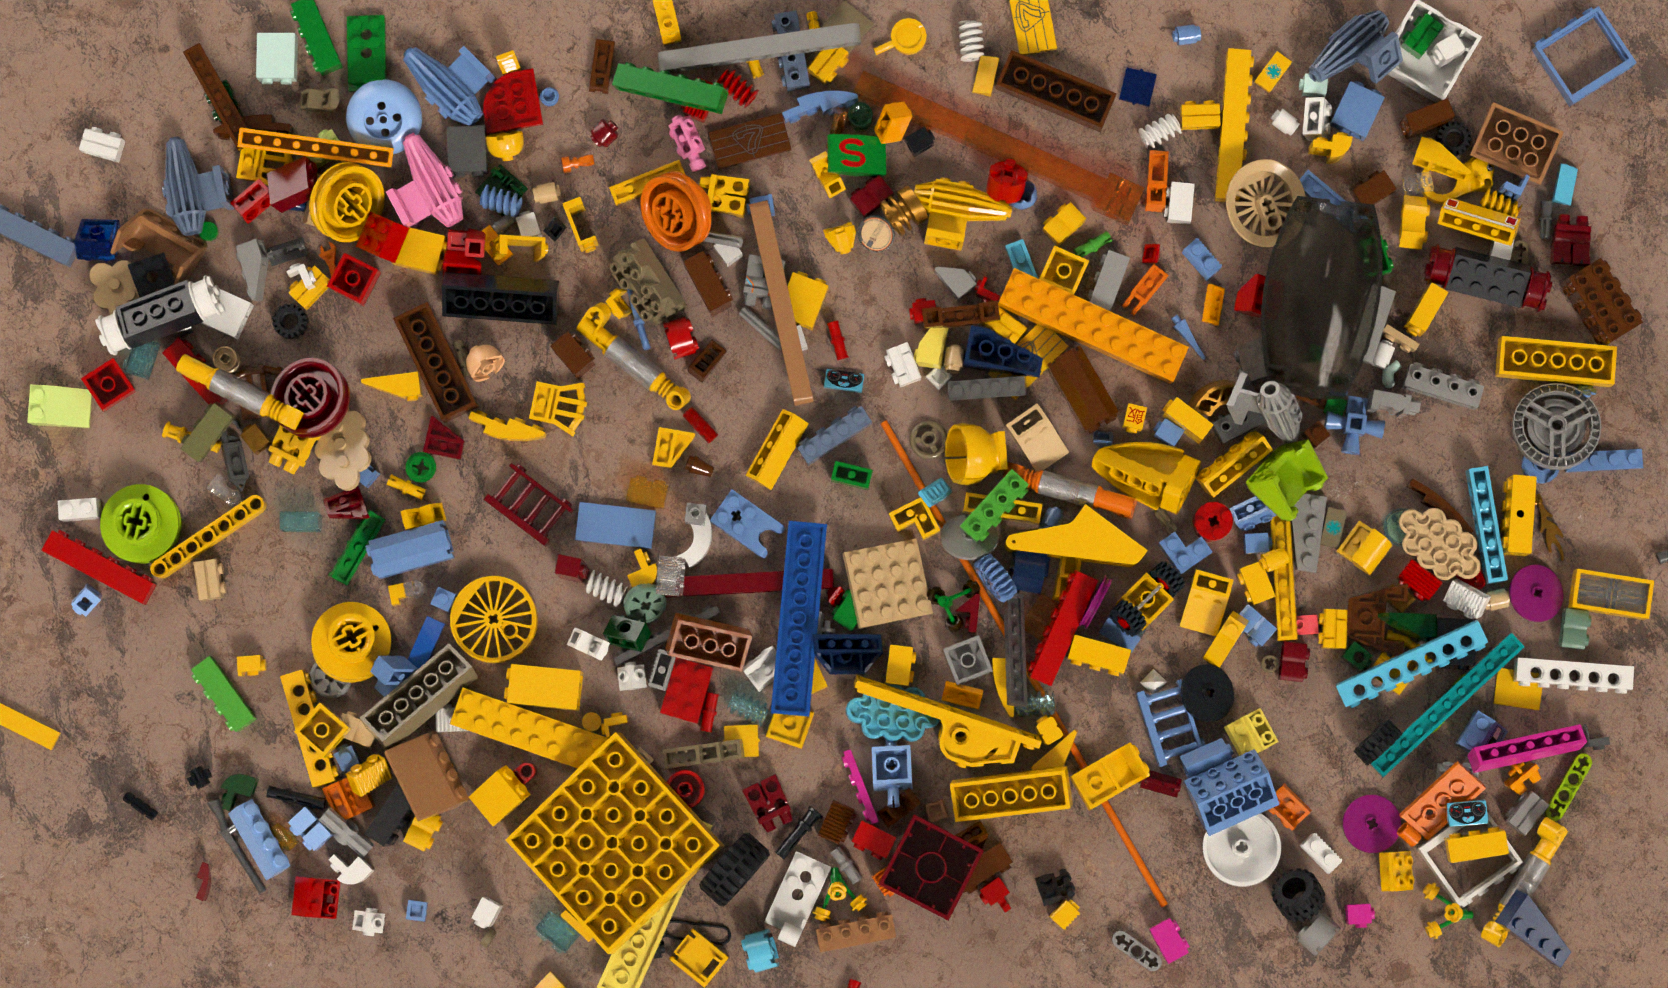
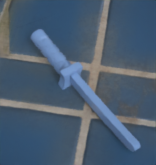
(639, 323)

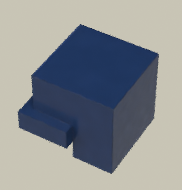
(1029, 570)

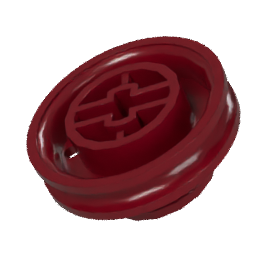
(304, 379)

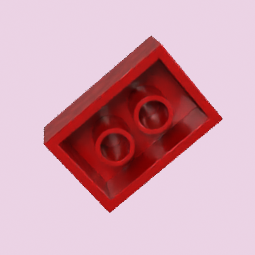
(687, 690)

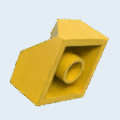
(1064, 270)

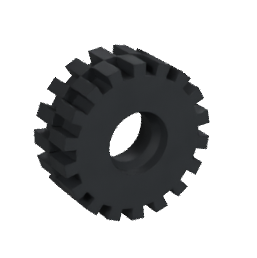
(1378, 742)

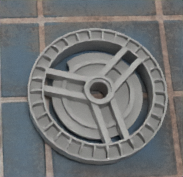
(1551, 440)

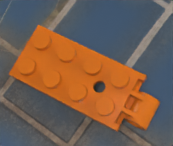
(1453, 786)

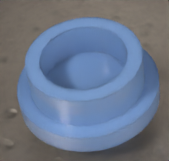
(549, 96)

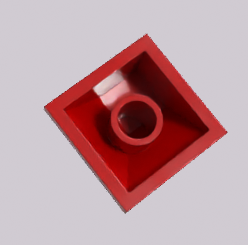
(457, 262)
(1250, 297)

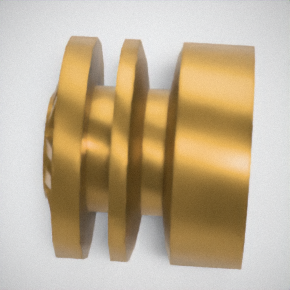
(904, 210)

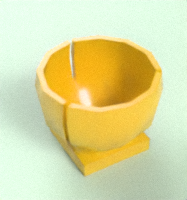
(984, 453)

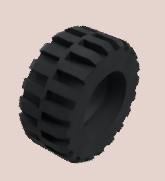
(734, 869)

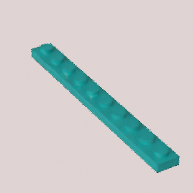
(1448, 704)

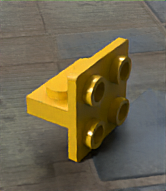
(1396, 871)

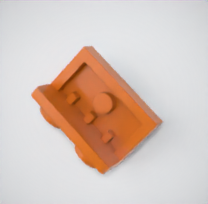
(1291, 808)

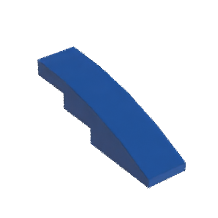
(426, 642)

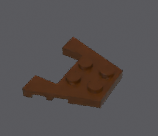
(1363, 618)

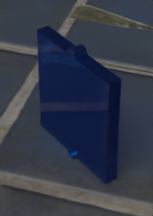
(1137, 87)

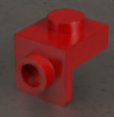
(984, 294)

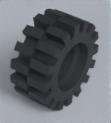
(1461, 130)
(280, 315)

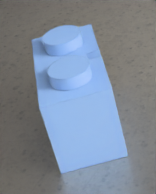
(310, 828)

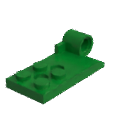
(362, 69)

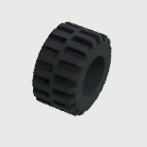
(1305, 905)

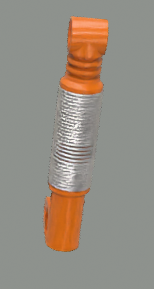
(1075, 491)

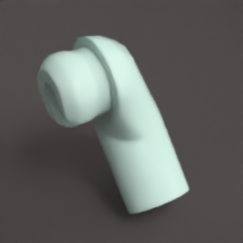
(1388, 374)

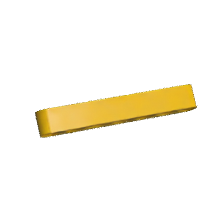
(199, 537)

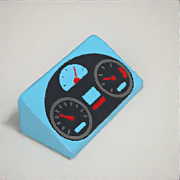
(844, 380)
(1467, 813)

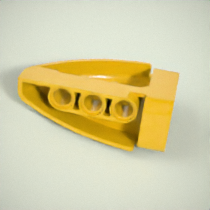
(1149, 472)

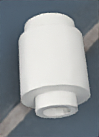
(1284, 122)
(1383, 354)

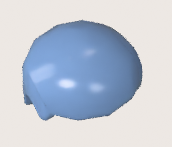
(1028, 198)

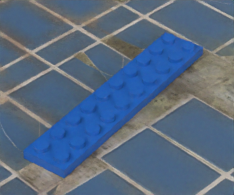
(798, 618)

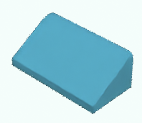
(1564, 184)

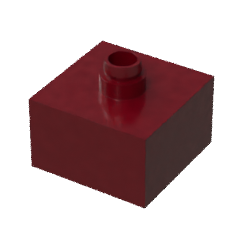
(931, 867)

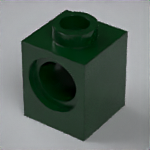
(1349, 653)

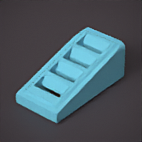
(935, 492)

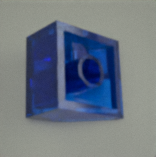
(96, 239)

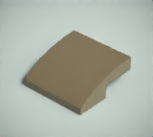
(848, 14)

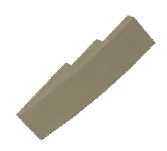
(703, 753)

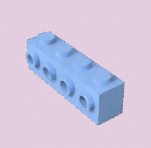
(259, 839)

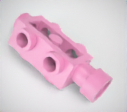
(688, 141)

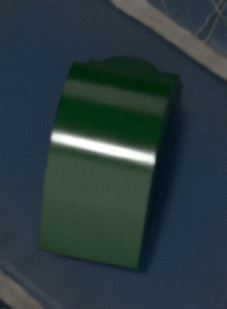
(237, 784)

